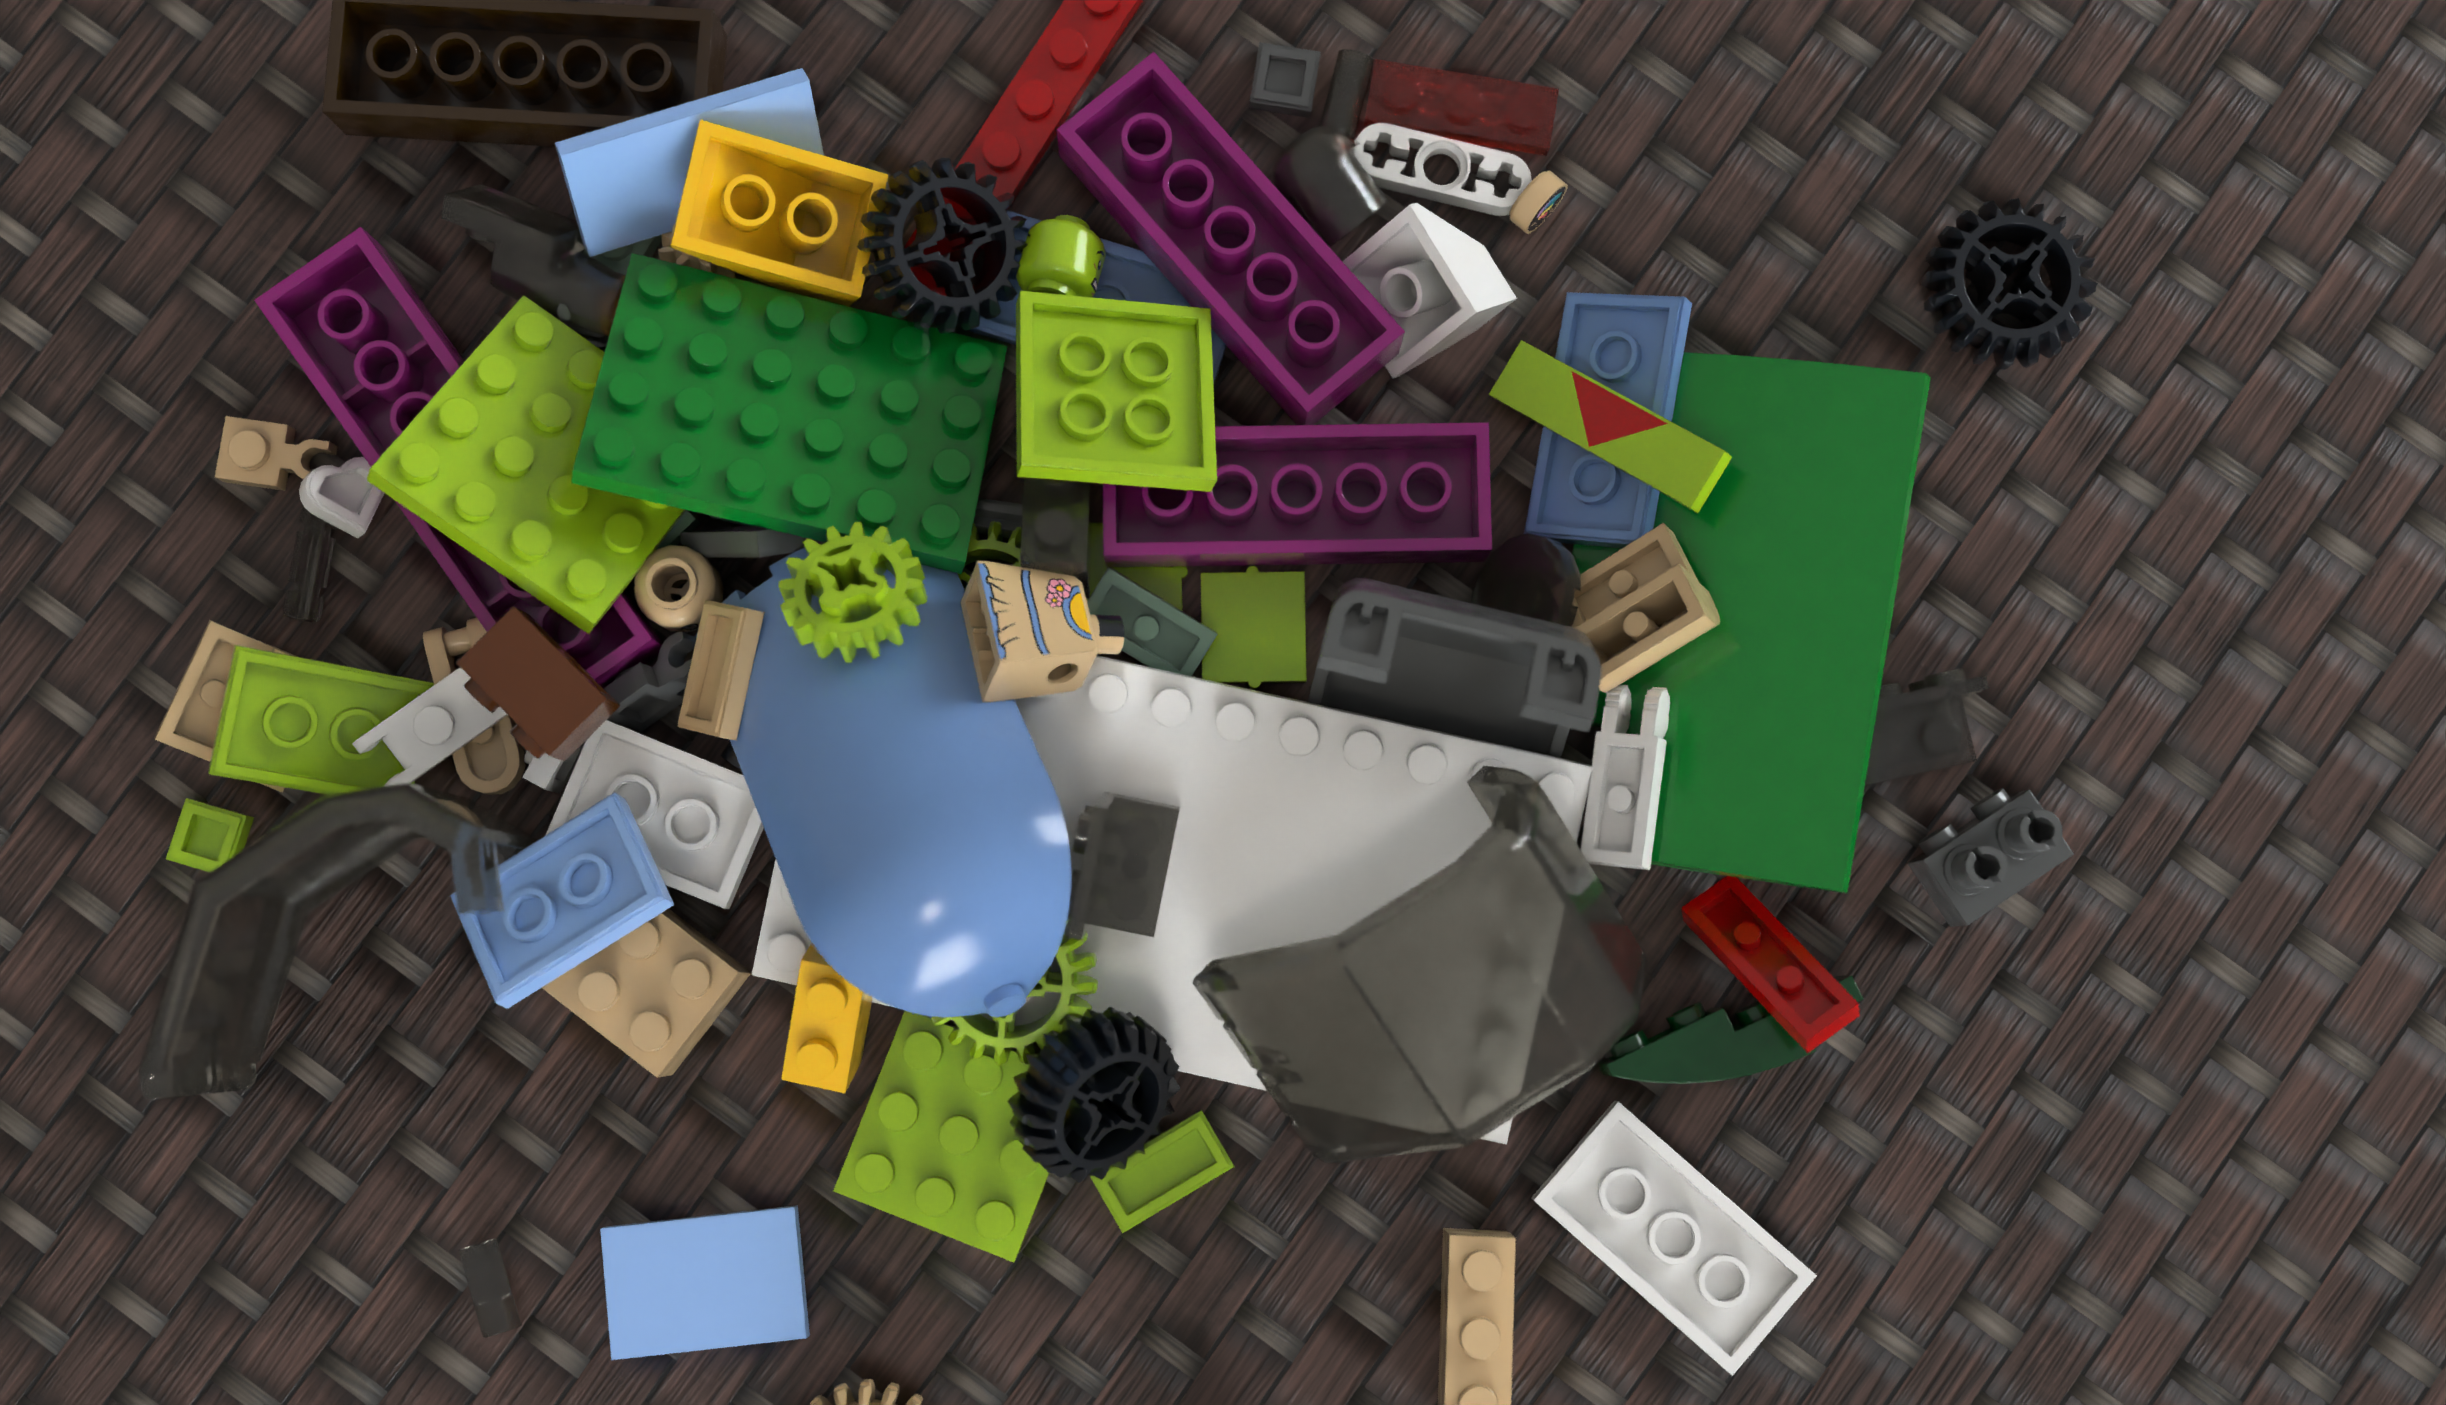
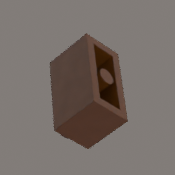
(536, 685)

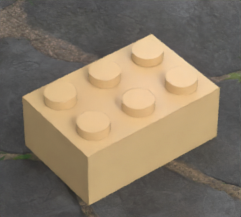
(653, 991)

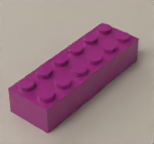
(1229, 241)
(1316, 500)

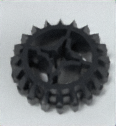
(934, 222)
(2028, 298)
(1094, 1094)

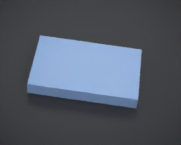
(566, 901)
(704, 1282)

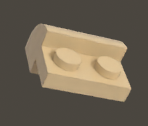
(1641, 606)
(197, 703)

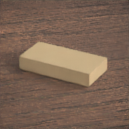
(720, 669)

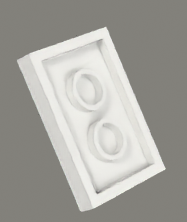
(687, 809)

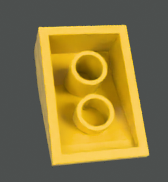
(776, 213)

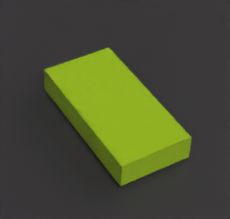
(1168, 1171)

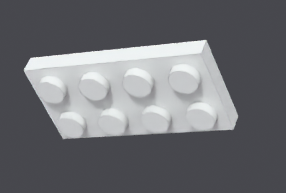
(1674, 1237)

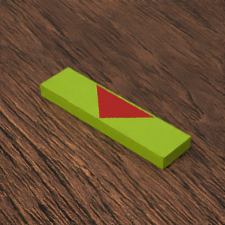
(1611, 426)

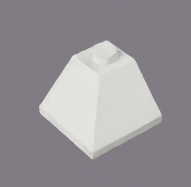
(1430, 282)

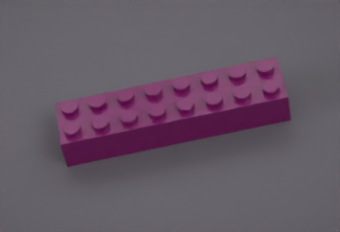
(376, 367)

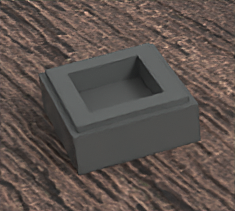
(1284, 80)

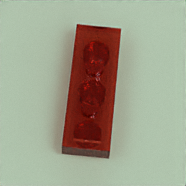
(1463, 106)

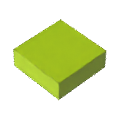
(208, 835)

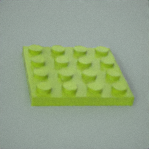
(497, 464)

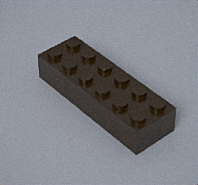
(513, 67)

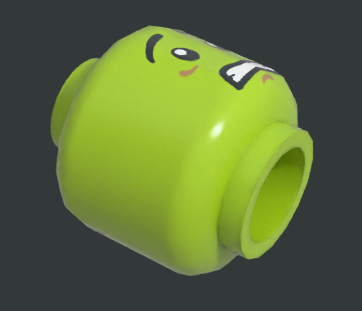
(1061, 258)

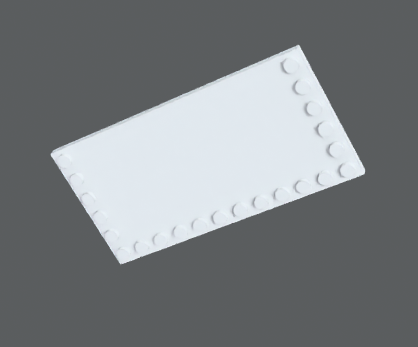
(1281, 835)

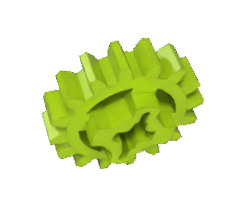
(853, 592)

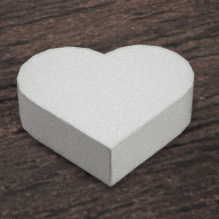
(342, 495)

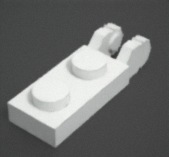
(1626, 781)

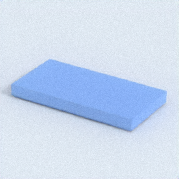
(633, 173)

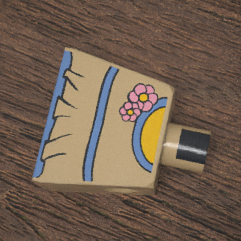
(1032, 631)

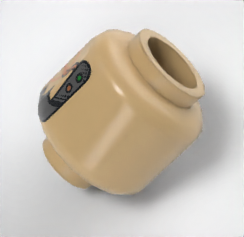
(659, 582)

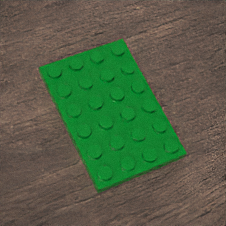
(790, 412)

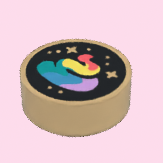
(1537, 201)

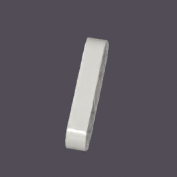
(1463, 153)

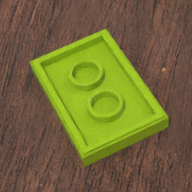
(296, 722)

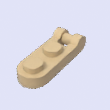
(494, 758)

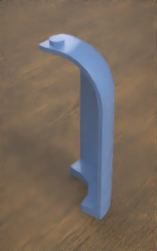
(905, 810)

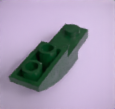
(1707, 1046)

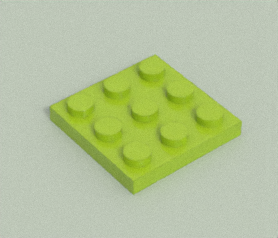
(1114, 392)
(943, 1142)

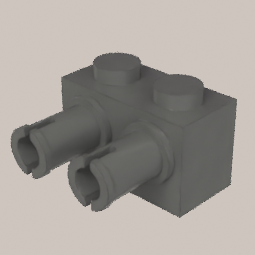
(1990, 856)

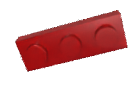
(1770, 962)

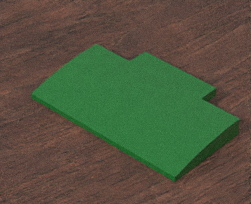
(1805, 575)

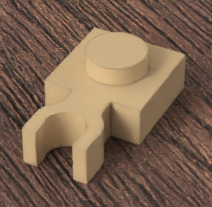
(264, 453)

